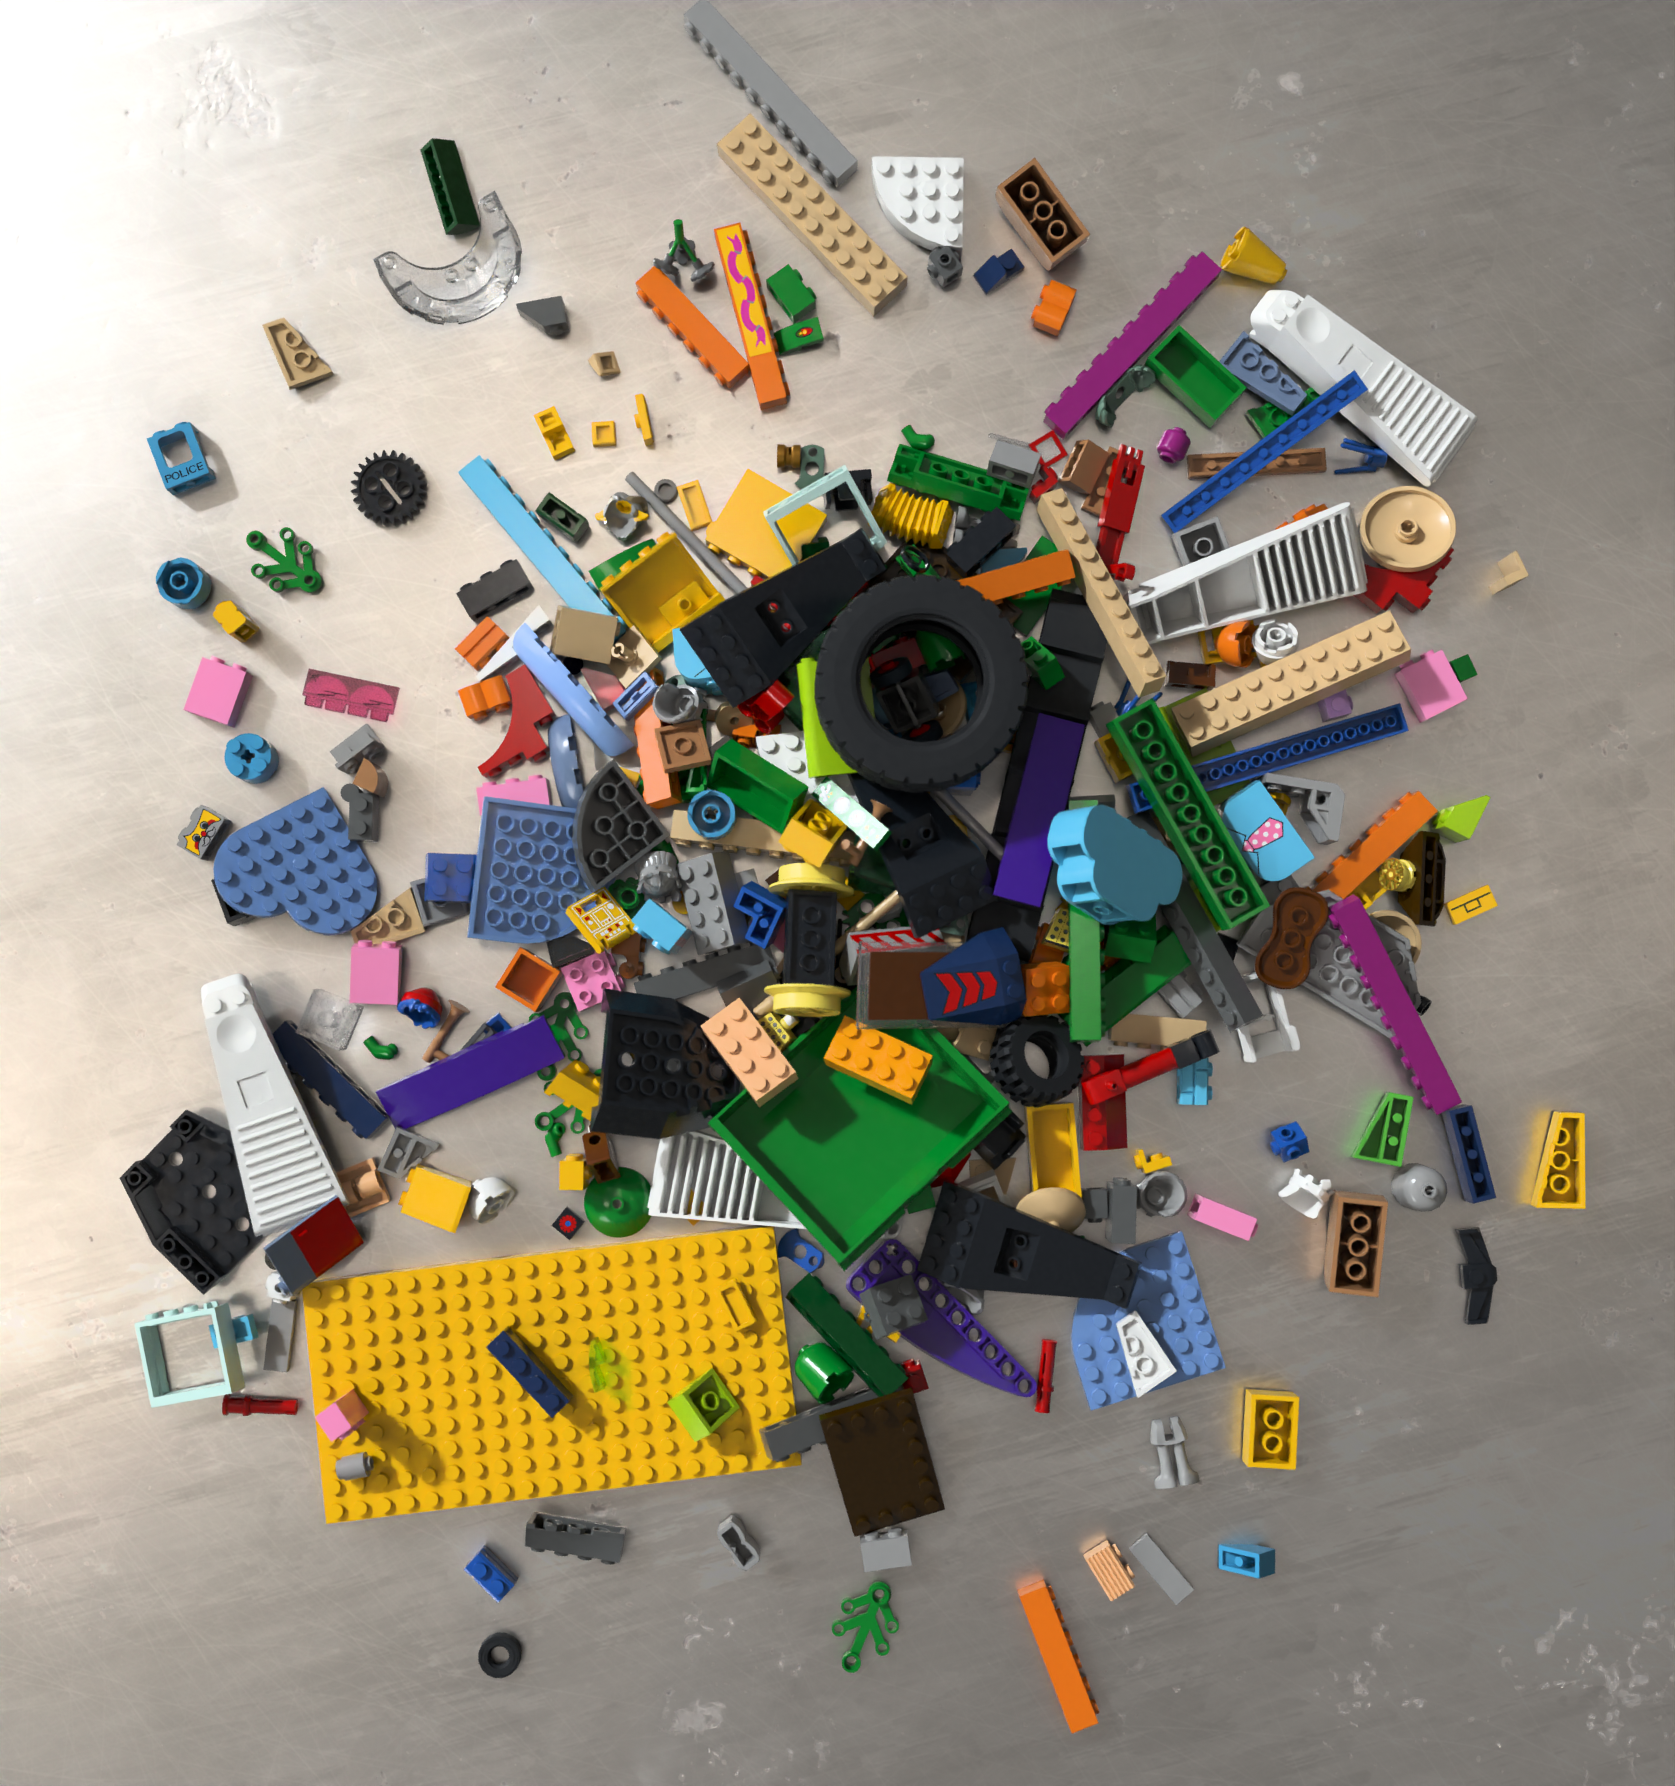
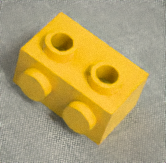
(574, 1173)

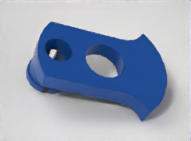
(787, 1249)

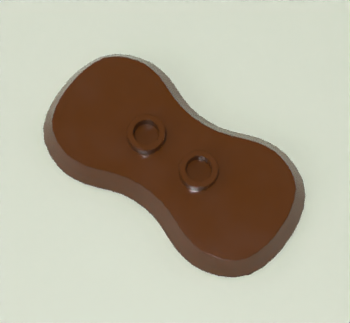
(1296, 922)

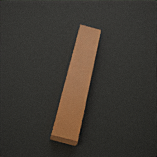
(1290, 462)

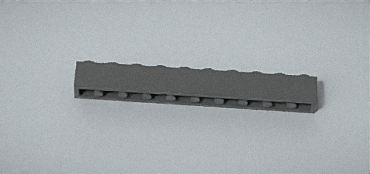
(1205, 948)

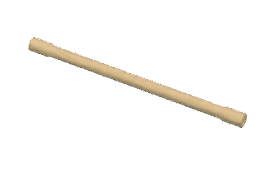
(865, 923)

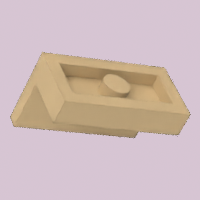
(1512, 570)

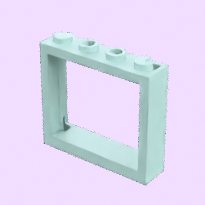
(812, 492)
(154, 1363)

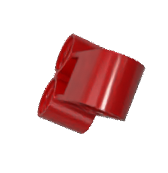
(767, 706)

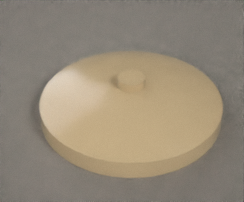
(1407, 529)

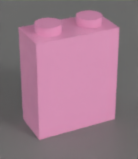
(1430, 685)
(218, 691)
(376, 973)
(1222, 1217)

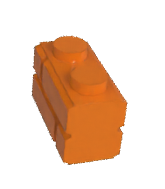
(482, 643)

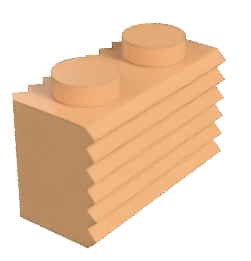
(1109, 1570)

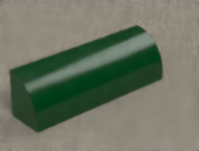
(449, 186)

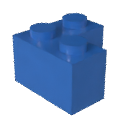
(767, 913)

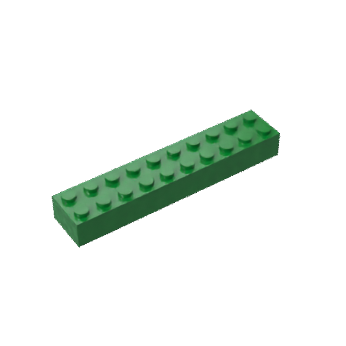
(1187, 815)
(1084, 968)

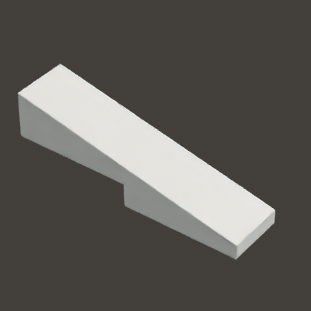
(506, 655)

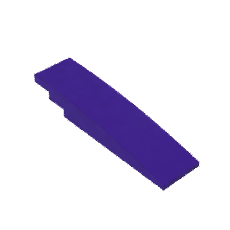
(1039, 799)
(471, 1073)

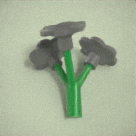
(682, 251)

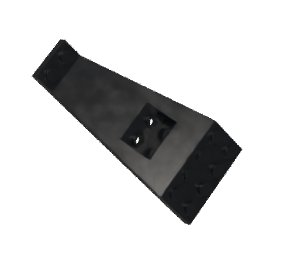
(746, 640)
(933, 874)
(979, 1237)

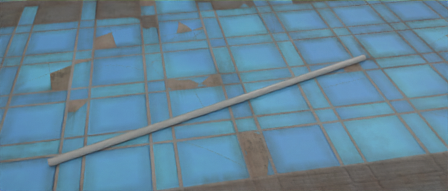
(724, 572)

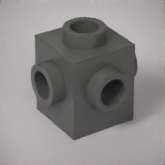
(944, 265)

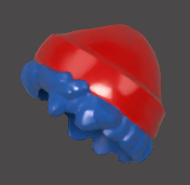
(421, 1007)

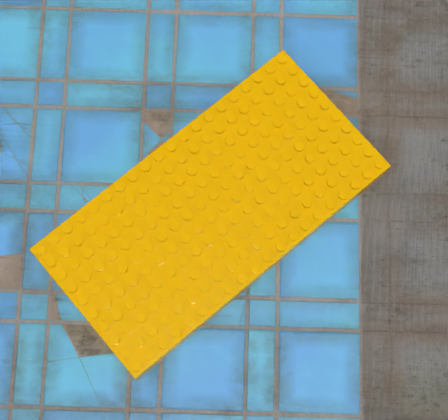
(465, 1433)

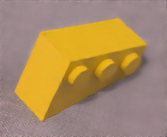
(577, 1087)

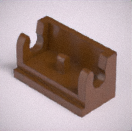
(1190, 675)

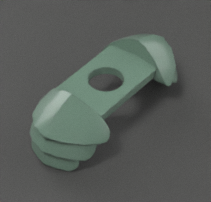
(1135, 378)

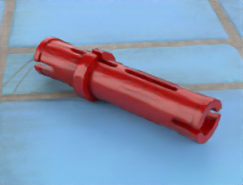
(1045, 1378)

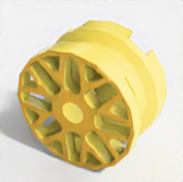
(1397, 874)

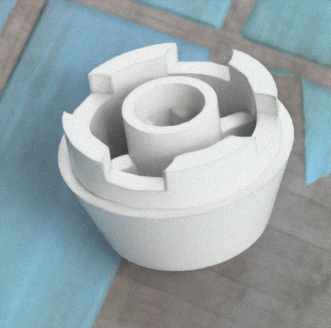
(1274, 641)

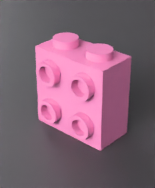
(589, 977)

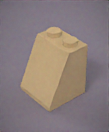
(584, 634)

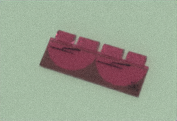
(345, 690)

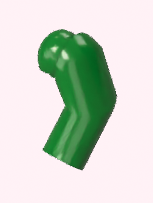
(917, 441)
(380, 1051)
(552, 1138)

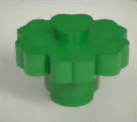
(626, 895)

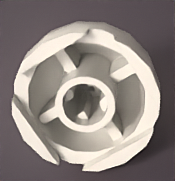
(487, 1197)

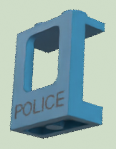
(186, 474)

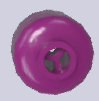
(1173, 445)

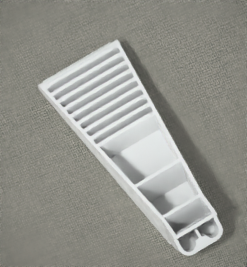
(1400, 408)
(1264, 576)
(272, 1133)
(718, 1179)

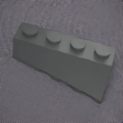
(575, 1537)

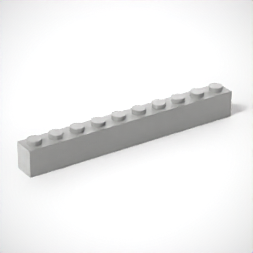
(770, 92)

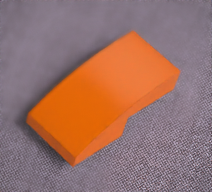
(747, 735)

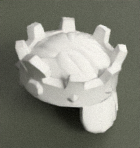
(1306, 1193)

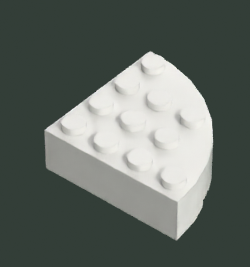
(922, 198)
(789, 754)

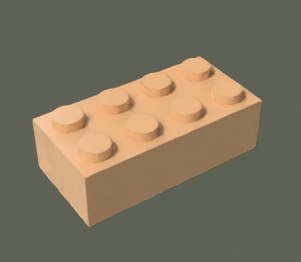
(749, 1052)

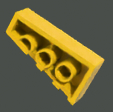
(1562, 1165)

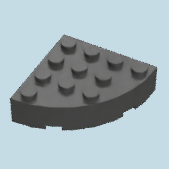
(612, 827)

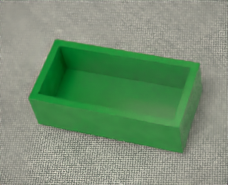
(1195, 376)
(756, 785)

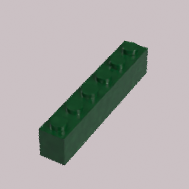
(846, 1336)

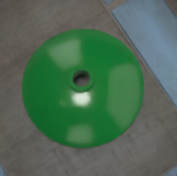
(634, 1194)

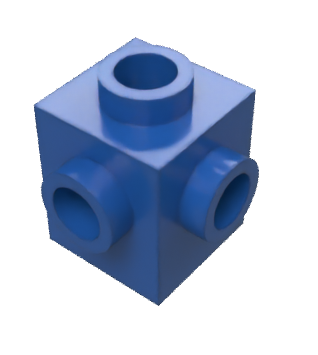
(1289, 1142)

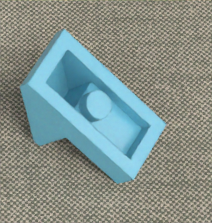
(244, 1329)

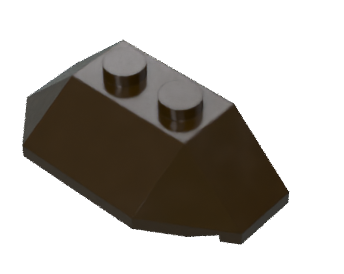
(1426, 897)

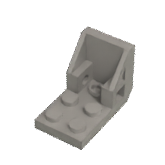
(1320, 816)

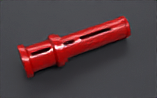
(248, 1405)

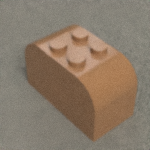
(1041, 215)
(1355, 1243)

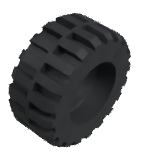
(1016, 1075)

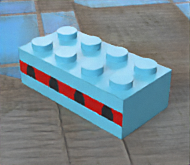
(658, 924)

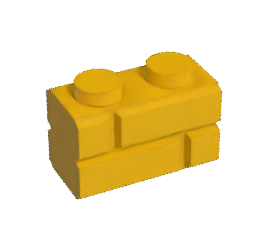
(235, 621)

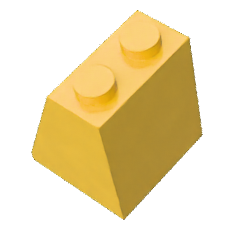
(435, 1197)

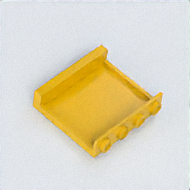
(746, 535)
(651, 583)

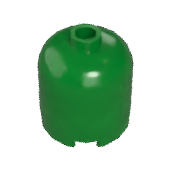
(937, 651)
(822, 1371)

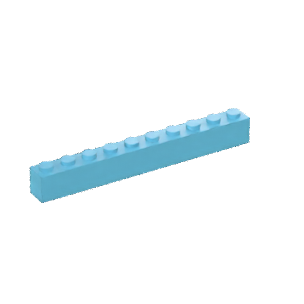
(533, 541)

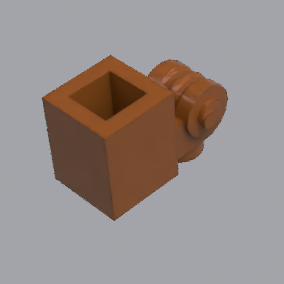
(631, 949)

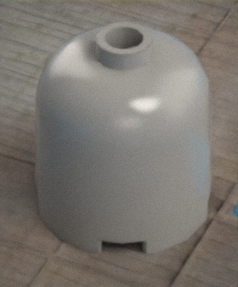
(1410, 1187)

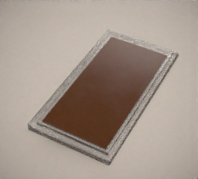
(892, 988)

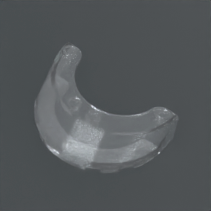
(466, 287)

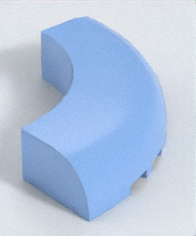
(569, 693)

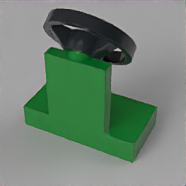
(915, 562)

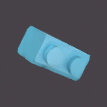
(1193, 1083)

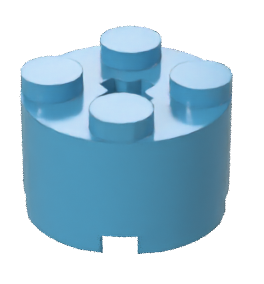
(186, 596)
(239, 752)
(699, 809)

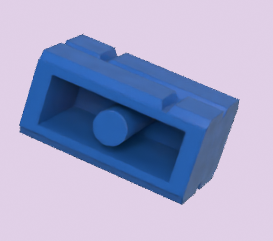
(491, 1574)

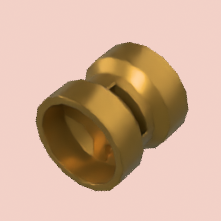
(788, 456)

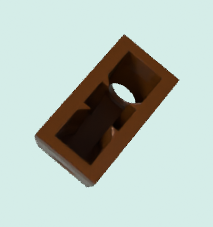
(600, 1156)

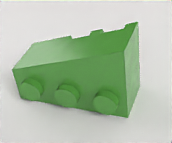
(1387, 1131)

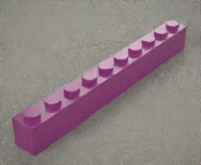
(1132, 344)
(1394, 1003)

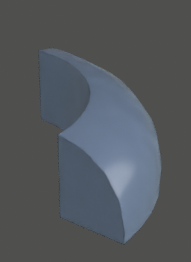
(565, 761)

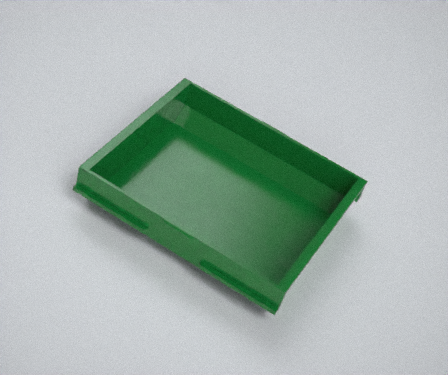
(851, 1153)

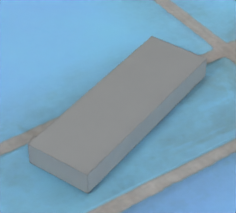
(280, 1336)
(1161, 1569)

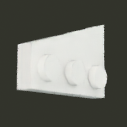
(1143, 1354)

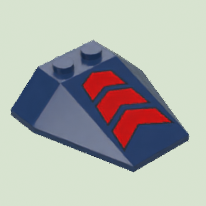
(976, 982)

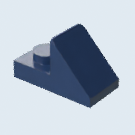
(998, 271)

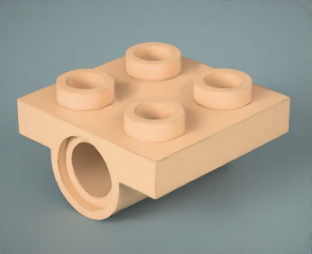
(363, 1187)

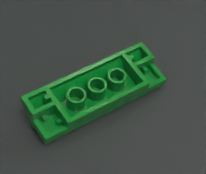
(956, 482)
(1133, 982)

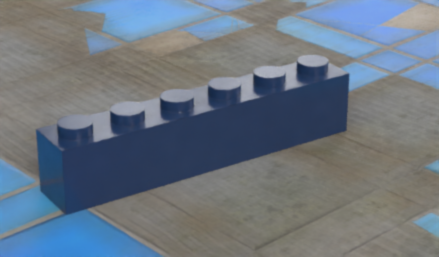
(329, 1081)

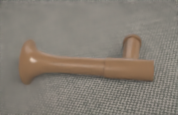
(858, 851)
(433, 1050)

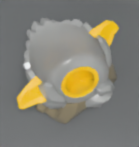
(623, 514)

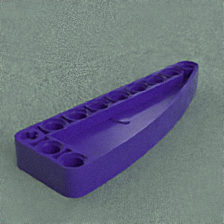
(939, 1334)

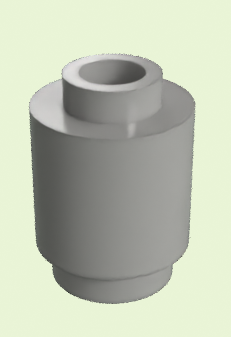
(354, 1466)

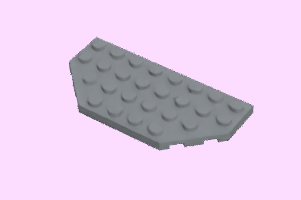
(1331, 970)

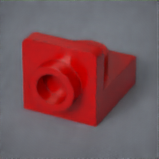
(1041, 487)
(915, 1374)

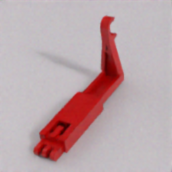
(1119, 511)

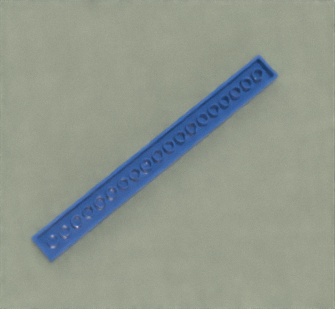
(1290, 751)

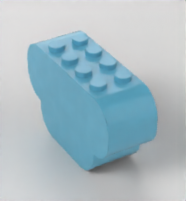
(1111, 865)

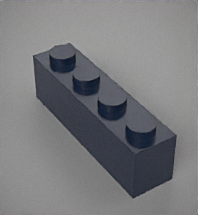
(1468, 1154)
(530, 1371)

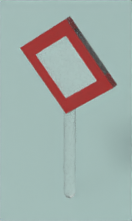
(1047, 445)

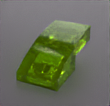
(596, 1357)

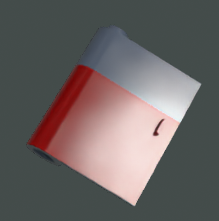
(313, 1246)

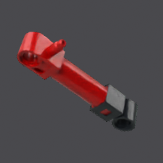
(1172, 1057)

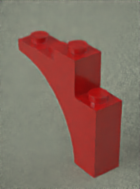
(1407, 588)
(523, 738)

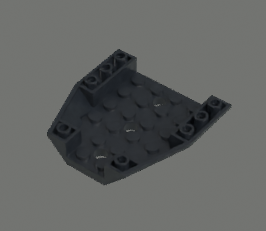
(647, 1096)
(182, 1222)

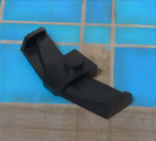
(1477, 1275)

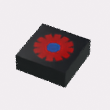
(568, 1223)

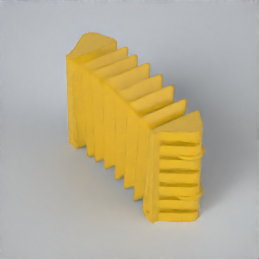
(912, 517)

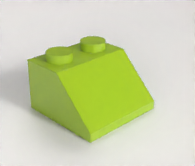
(1460, 820)
(703, 1405)

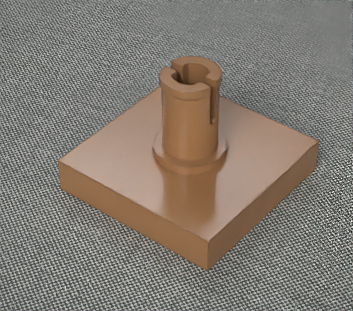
(682, 746)

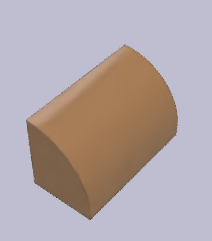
(1083, 467)
(371, 778)

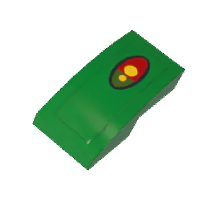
(798, 335)

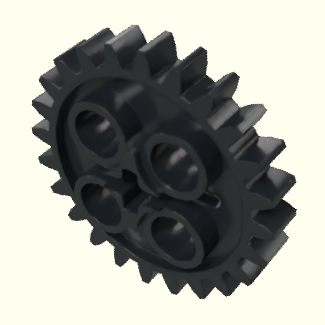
(405, 475)

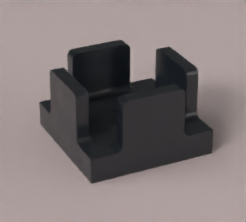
(843, 496)
(1002, 1141)

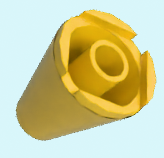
(1253, 259)

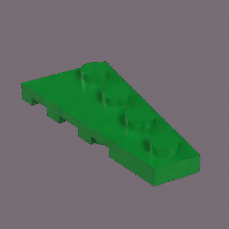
(1270, 417)

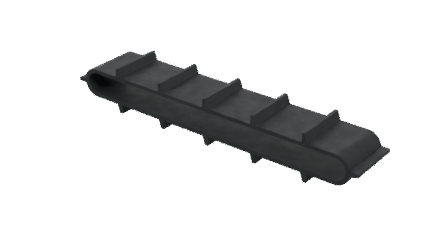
(1079, 646)

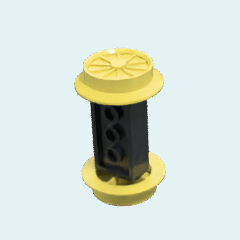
(809, 940)

